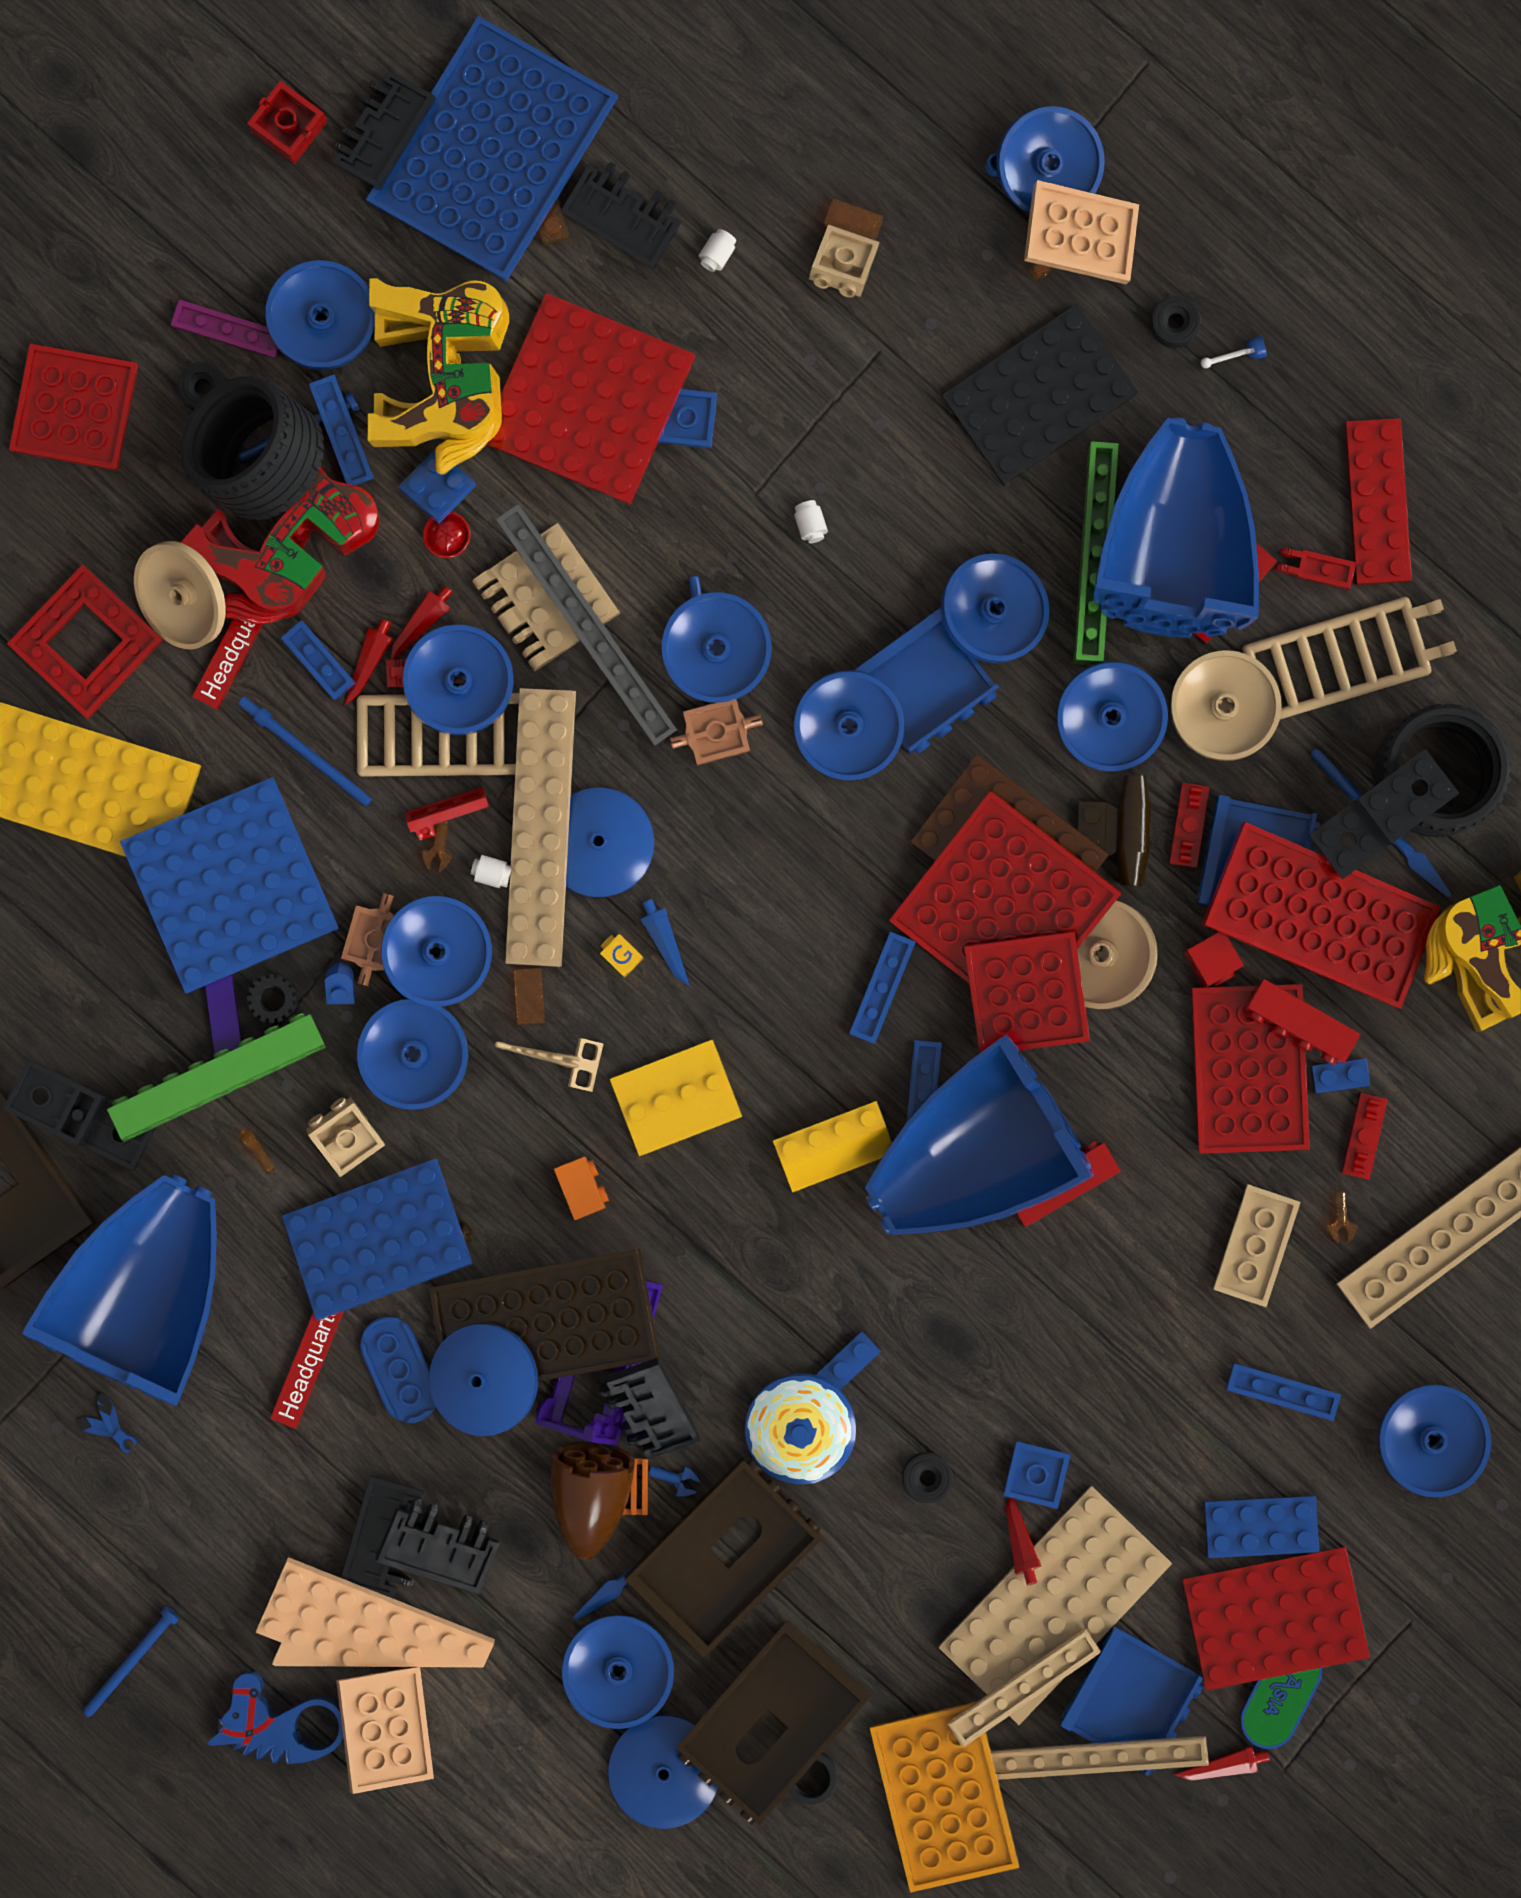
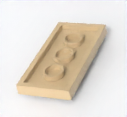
(1256, 1245)

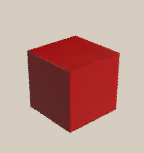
(1213, 960)

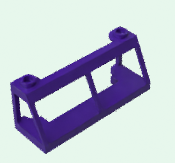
(605, 1426)

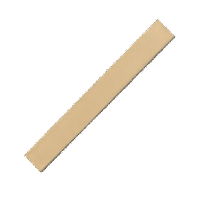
(1101, 1757)

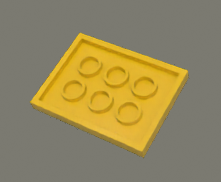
(676, 1098)

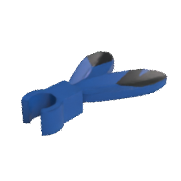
(109, 1426)

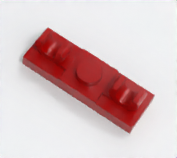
(1189, 825)
(1364, 1136)

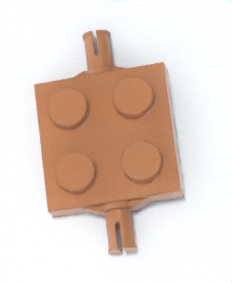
(716, 731)
(365, 938)

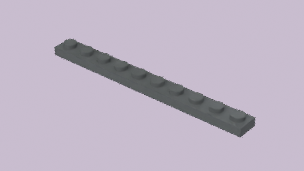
(586, 624)

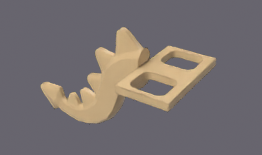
(567, 1060)

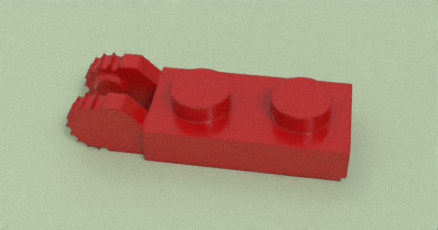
(1318, 568)

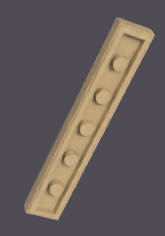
(1023, 1687)

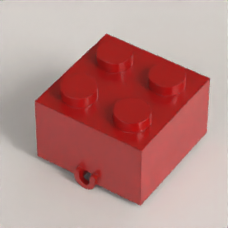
(287, 122)

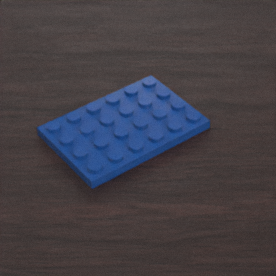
(377, 1239)

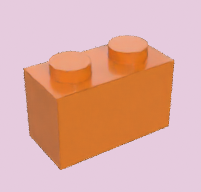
(581, 1187)

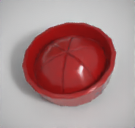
(448, 537)

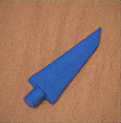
(662, 935)

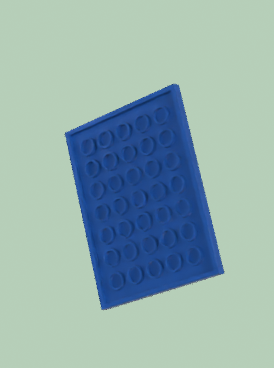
(494, 148)

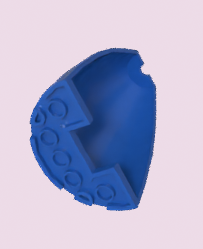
(1181, 539)
(978, 1150)
(137, 1291)

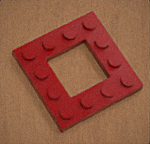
(89, 693)

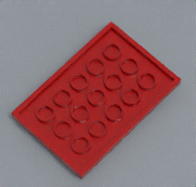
(1246, 1076)
(1275, 1618)

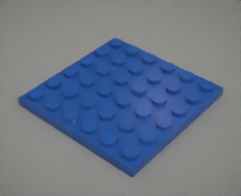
(229, 885)

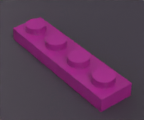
(224, 329)

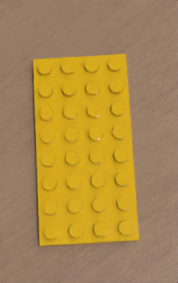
(86, 781)

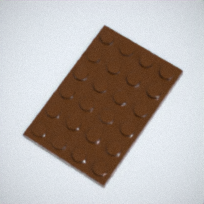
(970, 791)

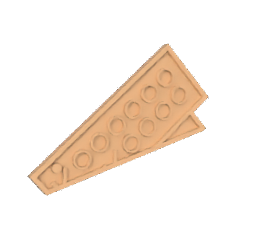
(347, 1625)

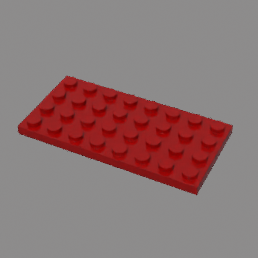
(1305, 914)

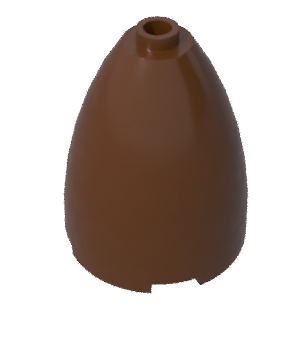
(589, 1494)

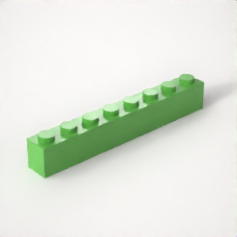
(1097, 515)
(215, 1078)

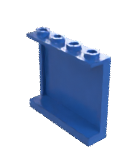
(931, 681)
(1224, 828)
(1130, 1693)

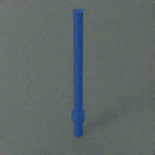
(263, 718)

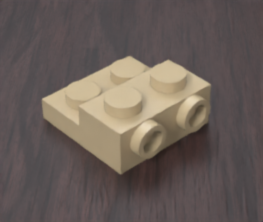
(843, 261)
(344, 1135)

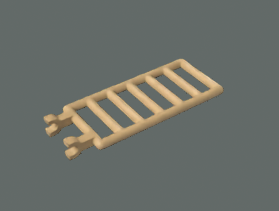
(1353, 620)
(417, 769)

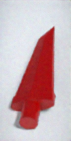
(427, 613)
(372, 651)
(1022, 1548)
(1232, 1764)

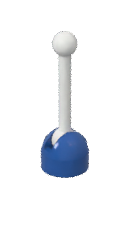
(1254, 349)

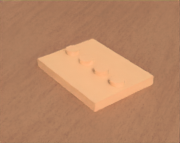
(1081, 232)
(385, 1729)

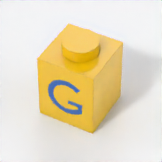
(620, 954)

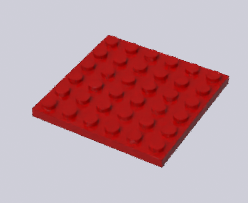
(589, 398)
(1001, 884)

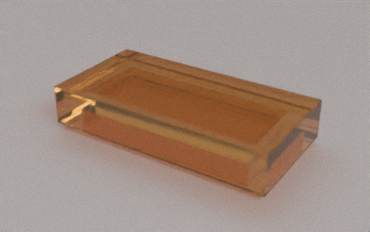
(529, 996)

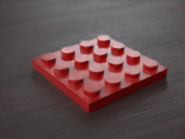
(73, 407)
(1028, 991)

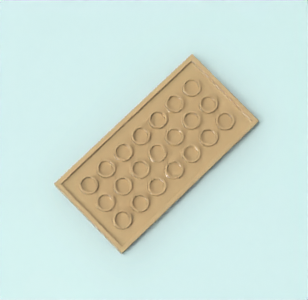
(1087, 1579)

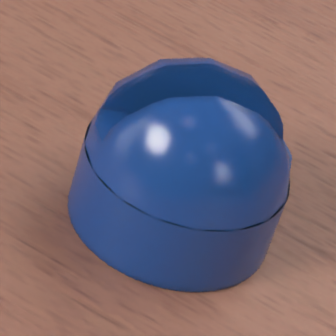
(989, 168)

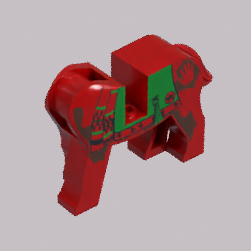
(282, 574)

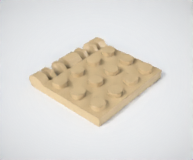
(534, 604)

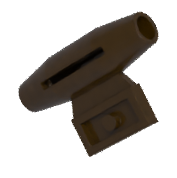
(1122, 829)

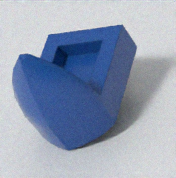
(340, 984)

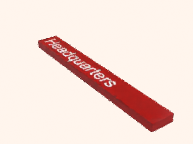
(228, 660)
(305, 1370)

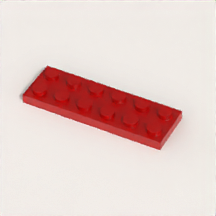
(1378, 501)

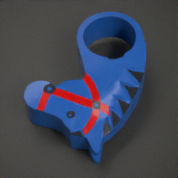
(266, 1736)

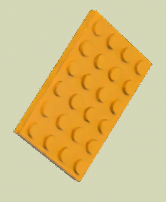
(943, 1800)

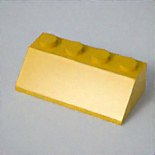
(833, 1146)

